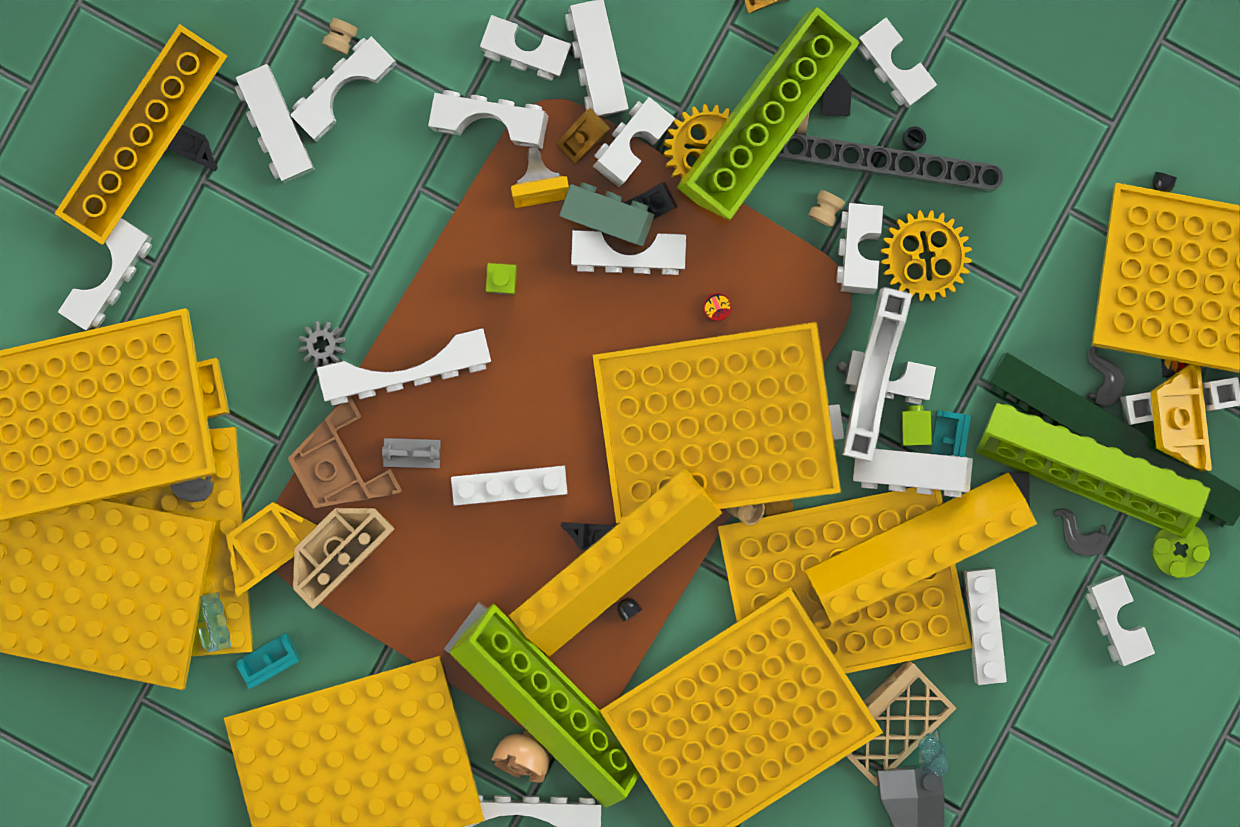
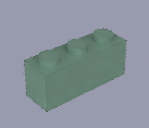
(607, 213)

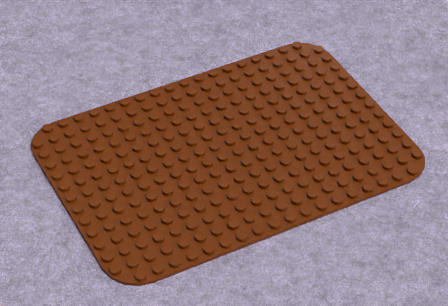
(542, 403)

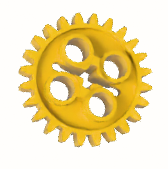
(706, 121)
(952, 253)

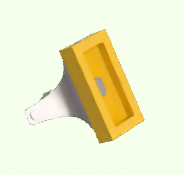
(539, 183)

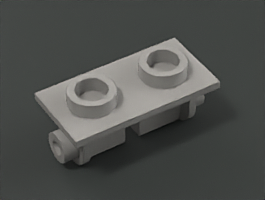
(411, 453)

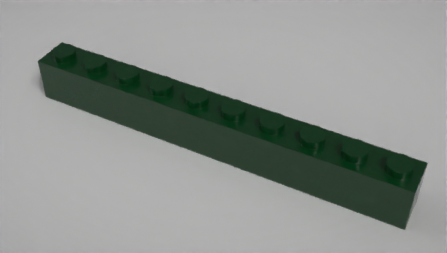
(1083, 418)

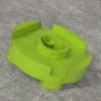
(1178, 566)

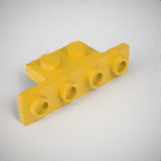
(213, 388)

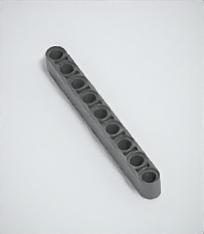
(891, 167)

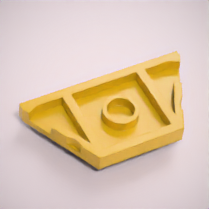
(1181, 418)
(264, 544)

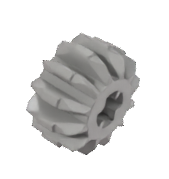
(313, 339)

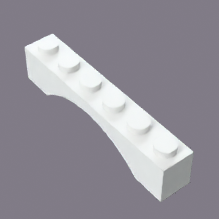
(874, 374)
(346, 380)
(557, 811)

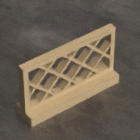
(881, 700)

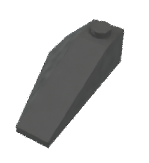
(912, 796)

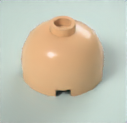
(522, 756)

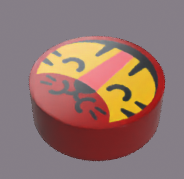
(717, 306)

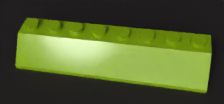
(768, 114)
(1093, 470)
(546, 705)

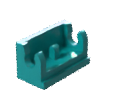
(950, 434)
(268, 661)

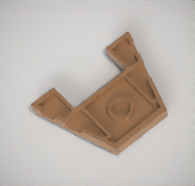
(327, 468)

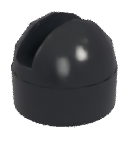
(915, 134)
(1163, 182)
(628, 608)

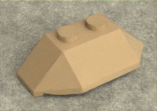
(336, 550)

